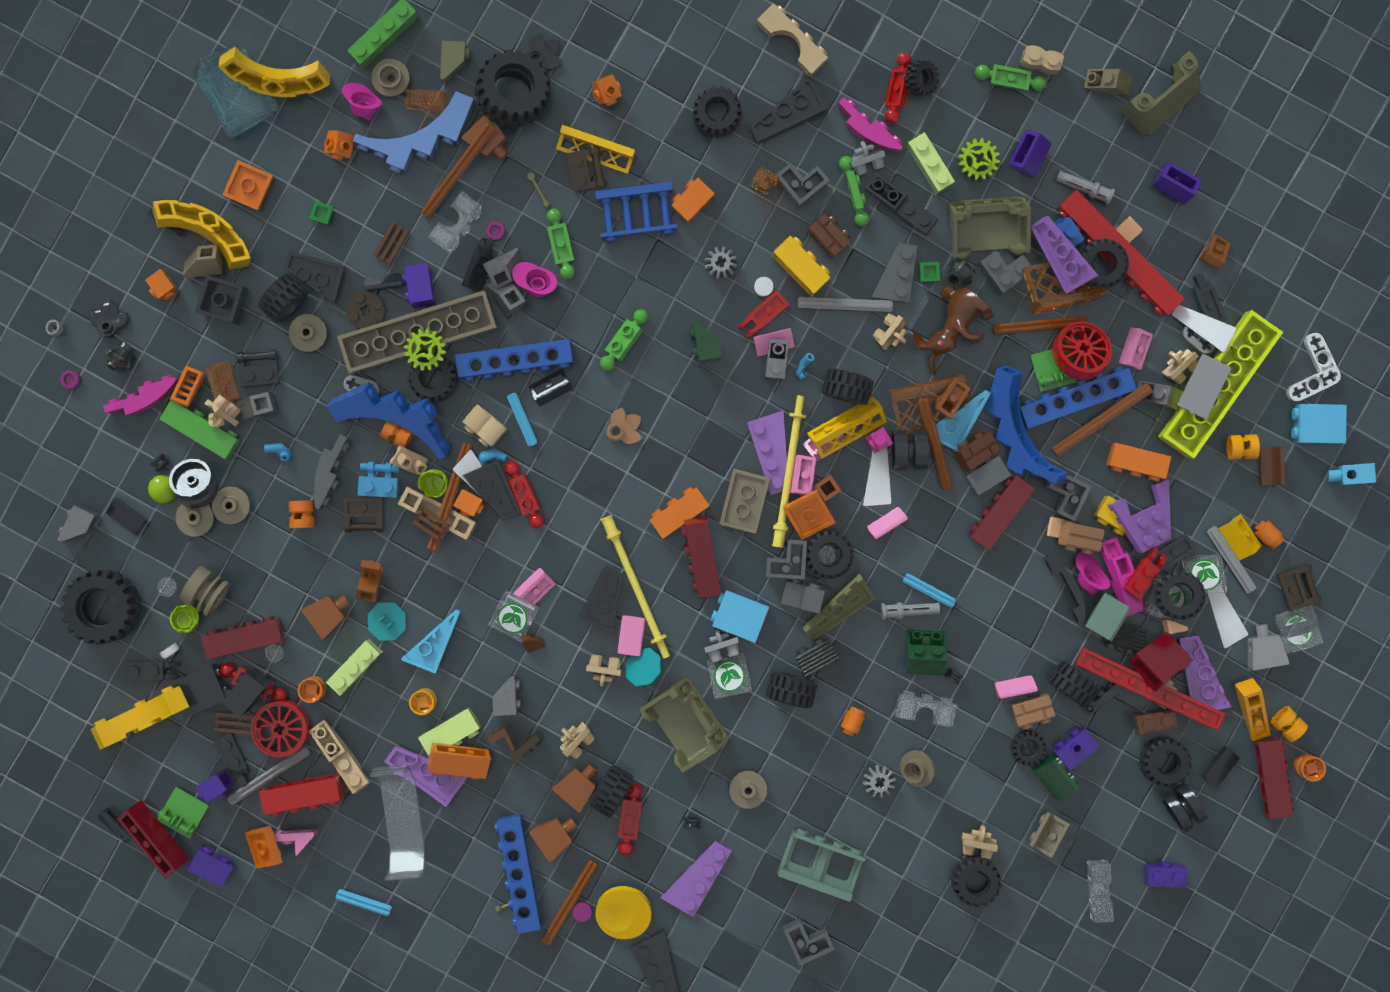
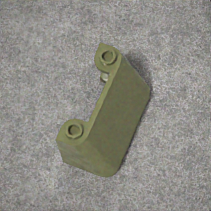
(1150, 114)
(990, 225)
(686, 723)

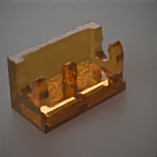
(425, 100)
(763, 180)
(222, 381)

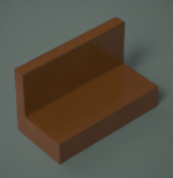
(1271, 466)
(506, 732)

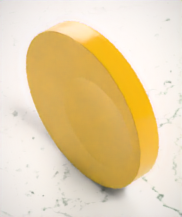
(623, 912)

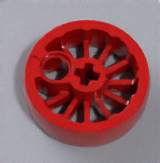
(1082, 350)
(257, 730)

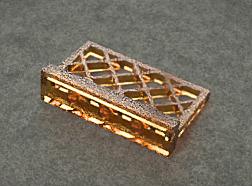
(1057, 301)
(921, 389)

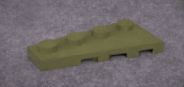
(841, 607)

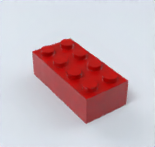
(302, 793)

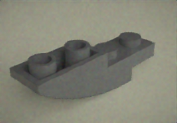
(325, 478)

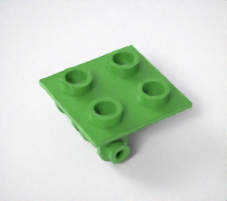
(1047, 372)
(182, 812)

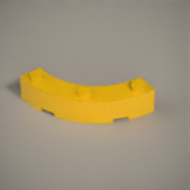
(271, 80)
(206, 223)
(139, 718)

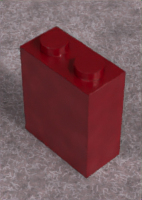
(1161, 661)

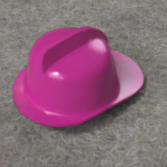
(361, 99)
(534, 279)
(1091, 574)

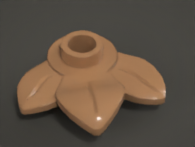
(626, 424)

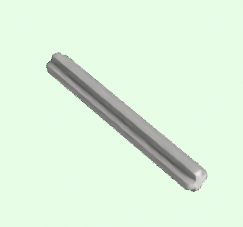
(845, 304)
(268, 775)

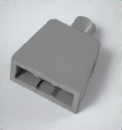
(1265, 650)

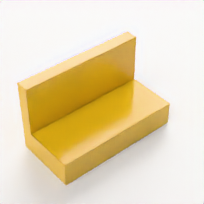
(1240, 537)

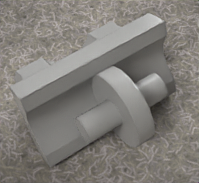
(875, 156)
(731, 645)

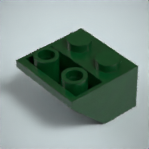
(707, 344)
(926, 652)
(1055, 778)

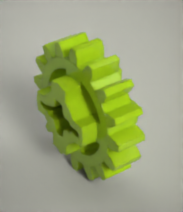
(972, 157)
(432, 344)

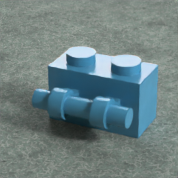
(376, 485)

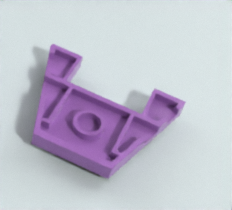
(1150, 525)

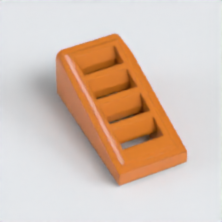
(188, 371)

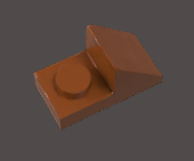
(1215, 252)
(952, 398)

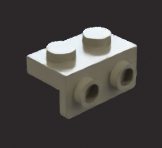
(1049, 834)

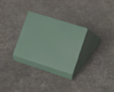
(1107, 617)

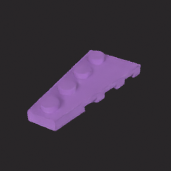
(1063, 257)
(770, 445)
(1201, 676)
(440, 787)
(693, 885)

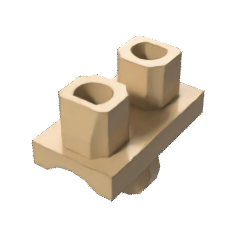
(894, 333)
(1178, 363)
(217, 418)
(409, 460)
(612, 669)
(573, 738)
(981, 840)

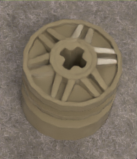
(203, 590)

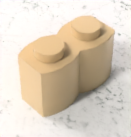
(1038, 59)
(484, 425)

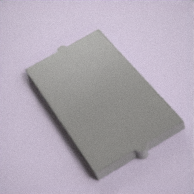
(1203, 386)

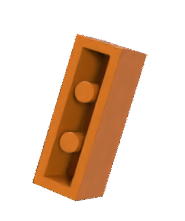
(1138, 462)
(677, 511)
(458, 761)

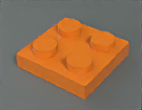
(248, 185)
(809, 514)
(263, 847)

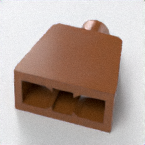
(493, 144)
(326, 614)
(576, 787)
(553, 836)

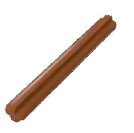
(1037, 325)
(935, 443)
(569, 902)

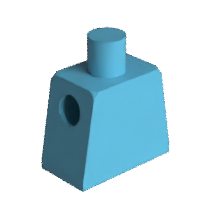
(1360, 474)

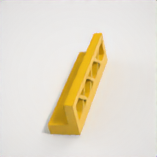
(594, 141)
(847, 423)

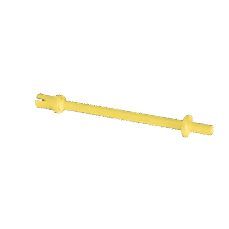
(781, 527)
(613, 535)

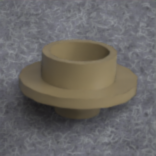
(386, 69)
(317, 334)
(240, 504)
(200, 526)
(917, 768)
(741, 782)

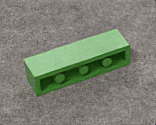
(383, 33)
(197, 428)

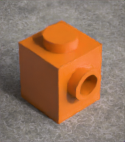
(161, 285)
(469, 504)

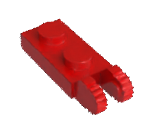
(765, 313)
(1144, 574)

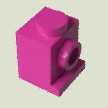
(878, 440)

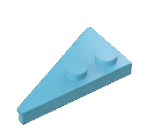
(956, 430)
(430, 650)

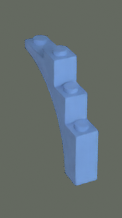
(400, 151)

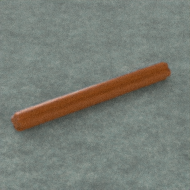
(458, 170)
(1102, 419)
(448, 499)

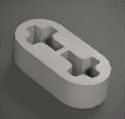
(1195, 343)
(359, 380)

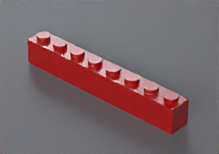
(1140, 273)

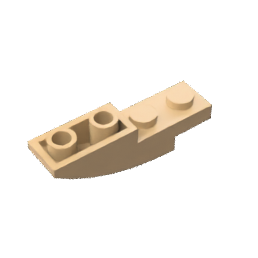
(339, 756)

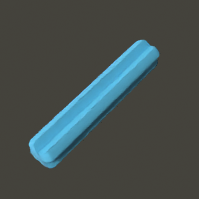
(522, 419)
(929, 590)
(363, 902)

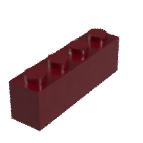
(1001, 512)
(702, 557)
(242, 638)
(1273, 778)
(153, 839)

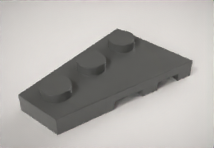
(898, 275)

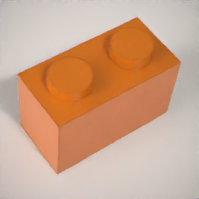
(692, 200)

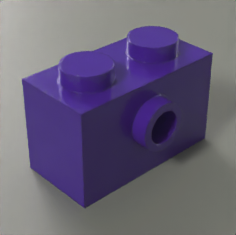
(1030, 153)
(1176, 182)
(419, 285)
(1075, 747)
(215, 786)
(210, 865)
(1165, 874)

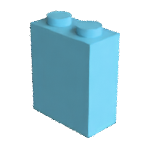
(1319, 423)
(739, 615)

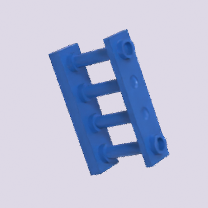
(625, 196)

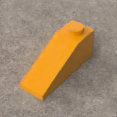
(1253, 708)

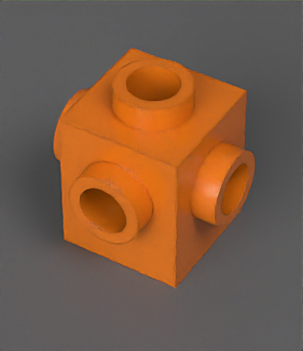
(606, 90)
(338, 144)

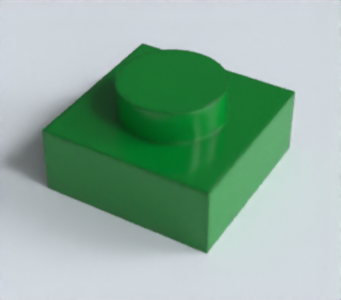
(321, 212)
(929, 272)

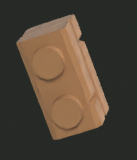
(1081, 536)
(1032, 711)

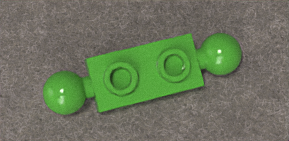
(1010, 77)
(858, 200)
(560, 244)
(624, 340)

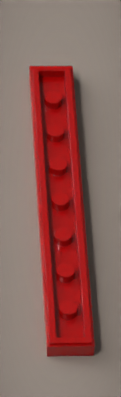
(1164, 696)

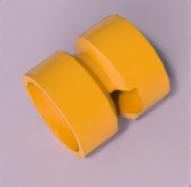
(1242, 447)
(423, 701)
(1291, 727)

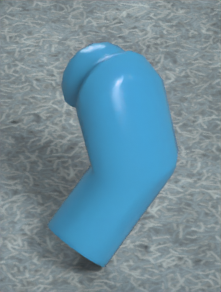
(803, 364)
(280, 449)
(491, 454)

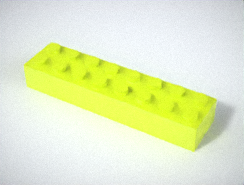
(1244, 355)

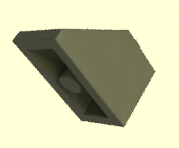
(453, 59)

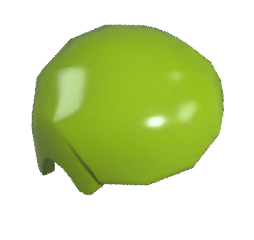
(433, 483)
(160, 489)
(184, 619)

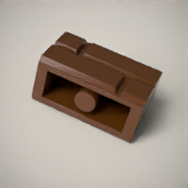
(829, 235)
(976, 451)
(1154, 722)

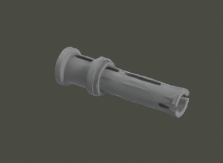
(1094, 190)
(897, 610)

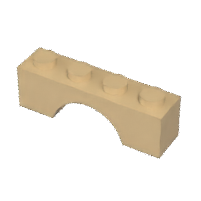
(776, 22)
(415, 501)

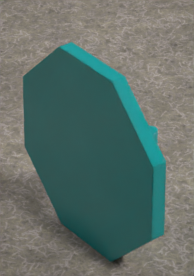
(386, 621)
(643, 669)

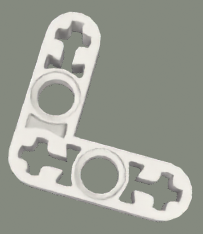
(1330, 366)

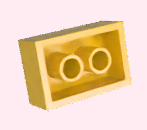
(801, 265)

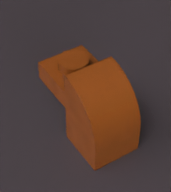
(827, 487)
(370, 580)

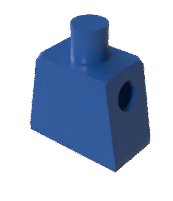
(1071, 232)

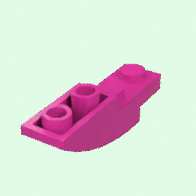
(873, 133)
(150, 395)
(1120, 570)

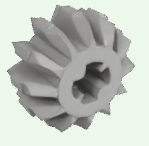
(714, 259)
(879, 788)

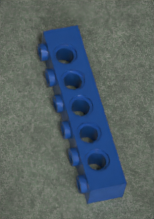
(465, 361)
(1124, 385)
(520, 922)

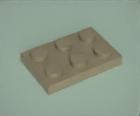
(745, 501)

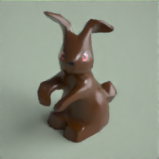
(961, 312)

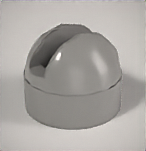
(49, 328)

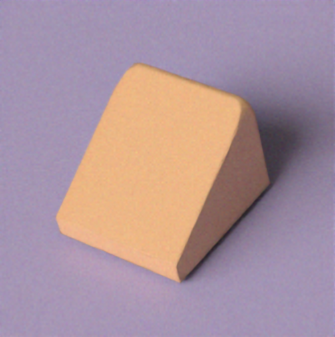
(1129, 229)
(1055, 526)
(1173, 627)

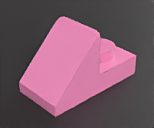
(301, 838)

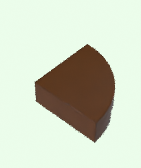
(532, 644)

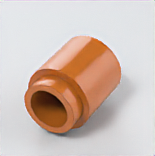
(1269, 534)
(853, 721)

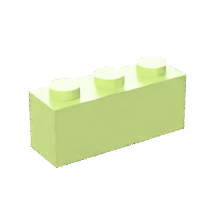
(930, 163)
(354, 667)
(452, 730)

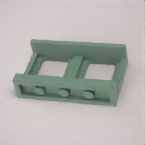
(816, 875)

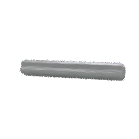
(1231, 559)

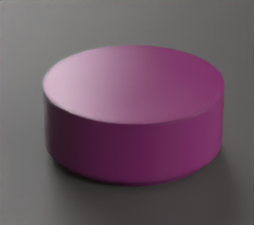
(495, 230)
(70, 379)
(582, 911)

